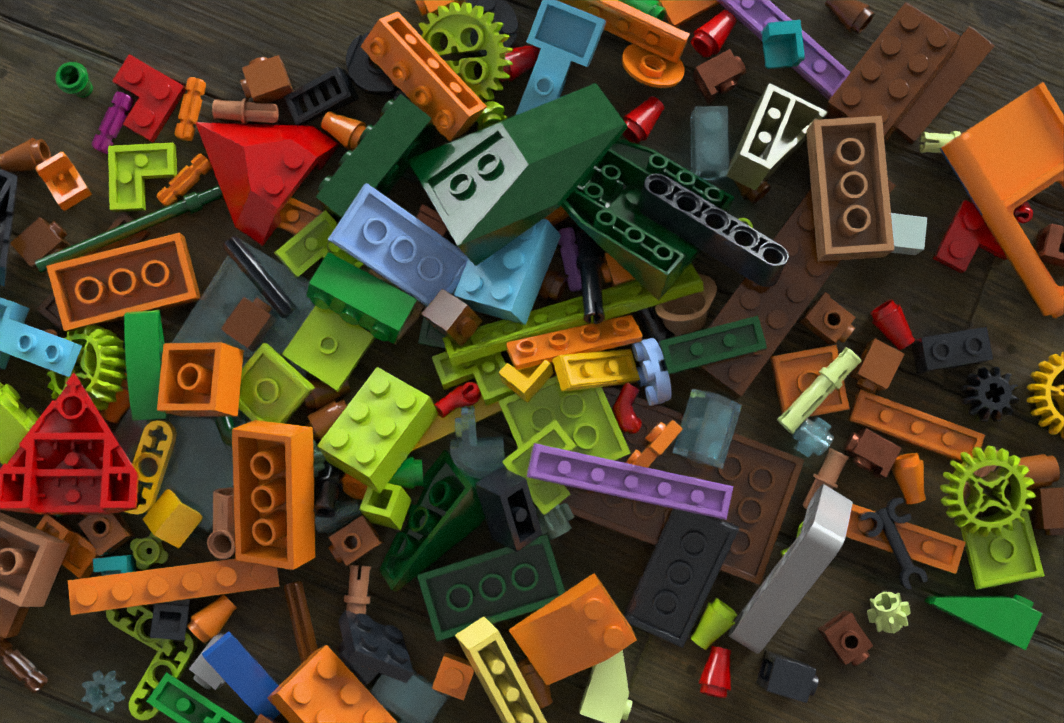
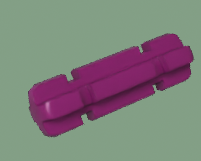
(112, 122)

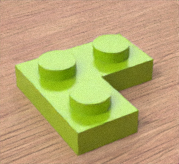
(131, 166)
(311, 245)
(484, 370)
(543, 493)

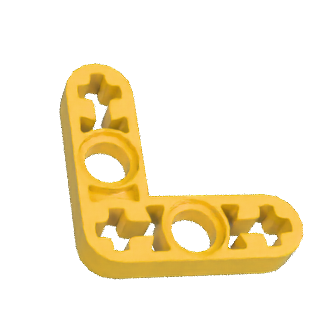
(148, 440)

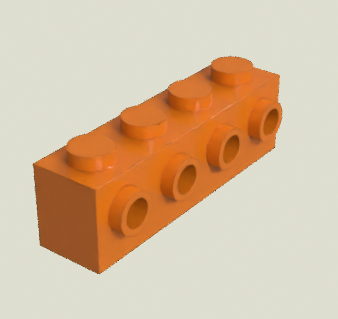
(423, 75)

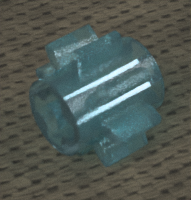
(813, 437)
(112, 687)

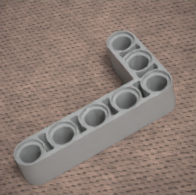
(797, 571)

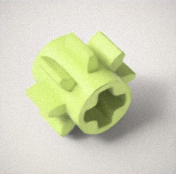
(888, 612)

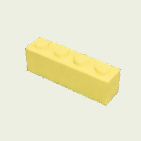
(499, 673)

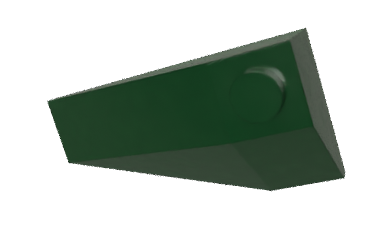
(439, 520)

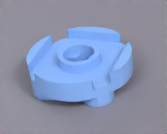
(651, 371)

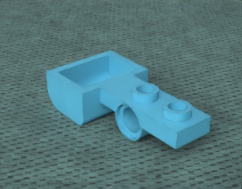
(564, 37)
(31, 343)

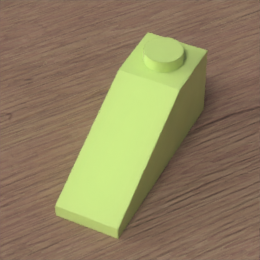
(607, 692)

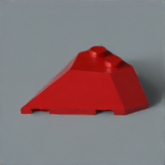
(262, 168)
(69, 462)

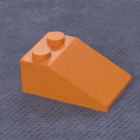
(573, 631)

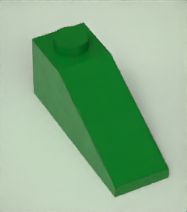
(999, 616)
(186, 704)

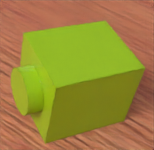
(387, 507)

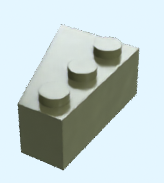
(772, 135)

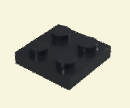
(375, 646)

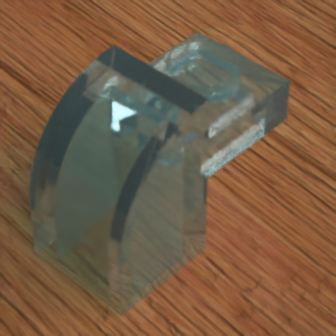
(475, 455)

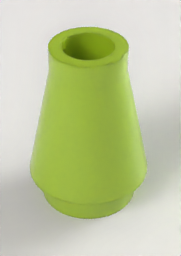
(714, 622)

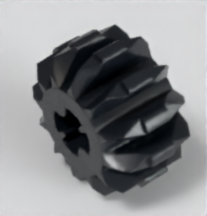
(995, 406)

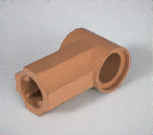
(222, 524)

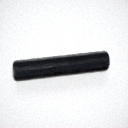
(259, 277)

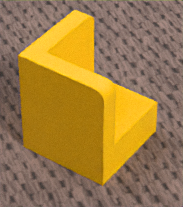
(526, 381)
(172, 519)

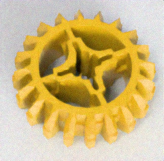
(1045, 391)

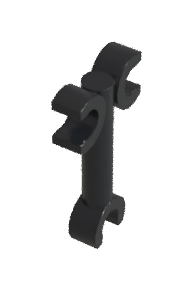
(885, 519)

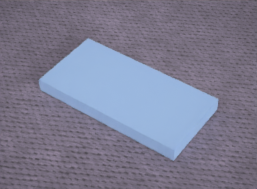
(399, 246)

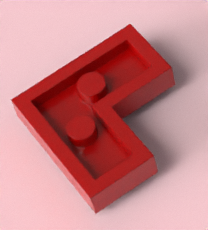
(156, 95)
(964, 237)

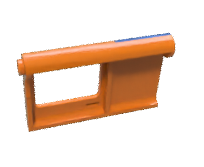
(1005, 165)

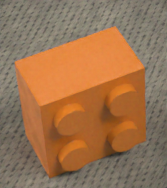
(200, 379)

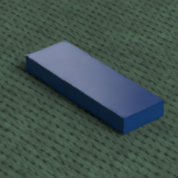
(242, 674)

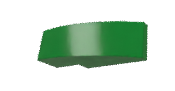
(143, 362)

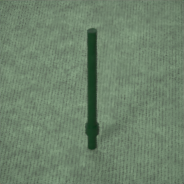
(192, 202)

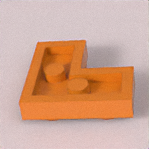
(659, 440)

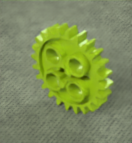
(457, 25)

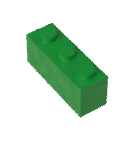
(360, 298)

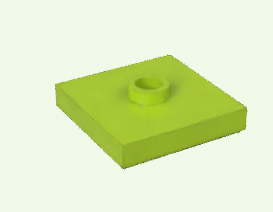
(328, 347)
(271, 387)
(1004, 557)

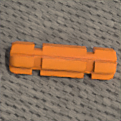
(190, 109)
(184, 180)

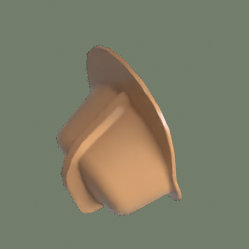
(688, 312)

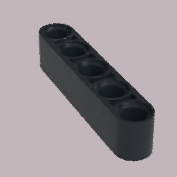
(712, 230)

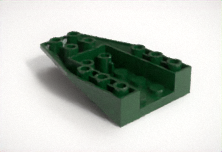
(517, 169)
(610, 215)

